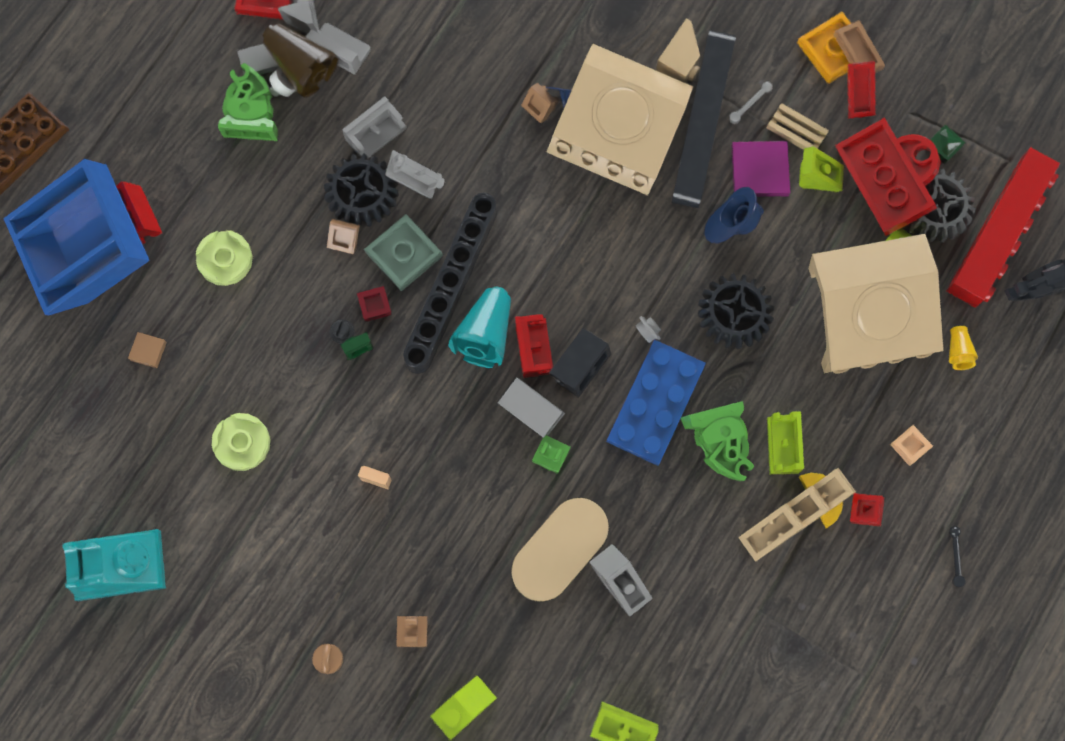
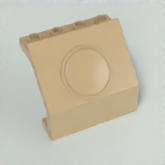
(620, 119)
(879, 303)

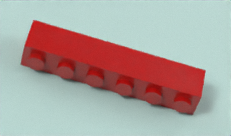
(1003, 228)

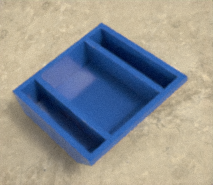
(76, 238)

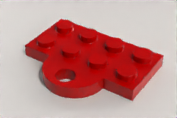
(891, 174)

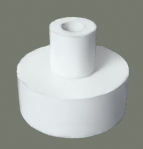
(280, 84)

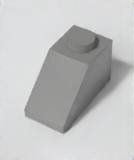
(621, 579)

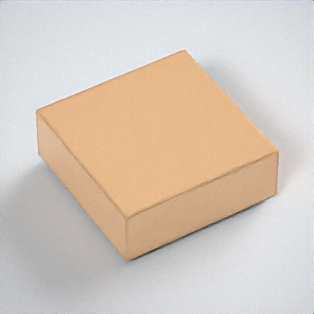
(911, 445)
(374, 477)

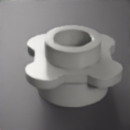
(648, 329)

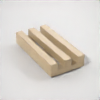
(803, 122)

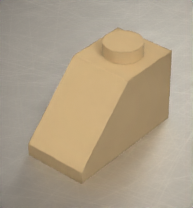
(681, 55)

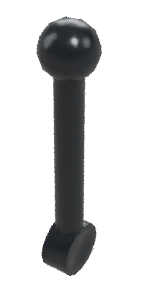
(958, 580)

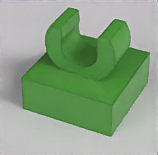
(551, 454)

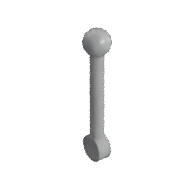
(735, 116)

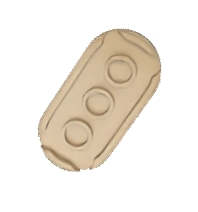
(560, 549)

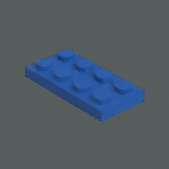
(656, 402)

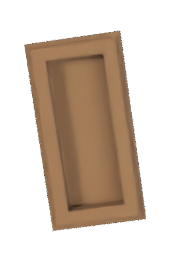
(857, 45)

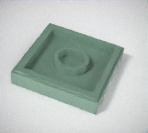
(403, 252)

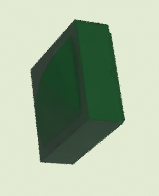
(947, 143)
(356, 346)

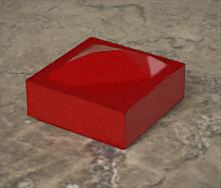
(867, 509)

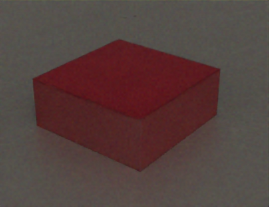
(374, 304)

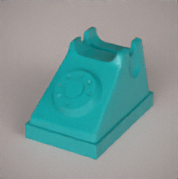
(115, 565)

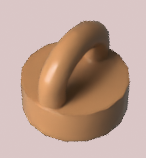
(327, 659)

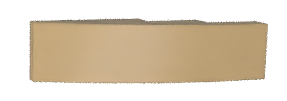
(797, 514)

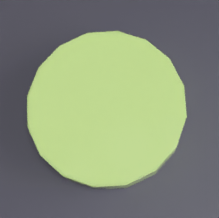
(224, 257)
(240, 442)

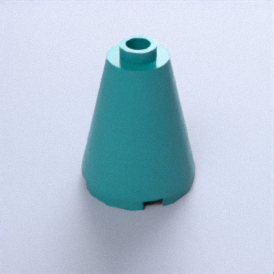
(484, 329)

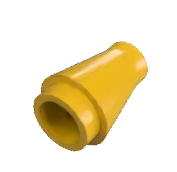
(962, 352)

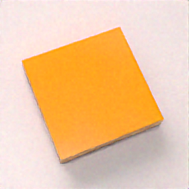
(824, 49)

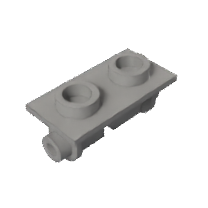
(413, 175)

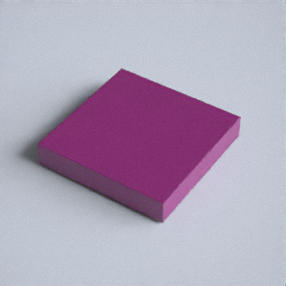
(761, 167)

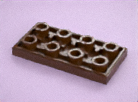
(25, 136)

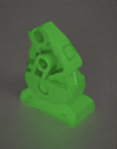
(248, 108)
(722, 438)

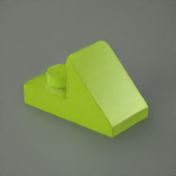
(820, 171)

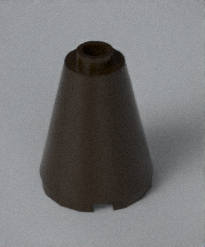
(299, 58)

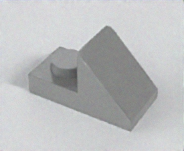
(300, 15)

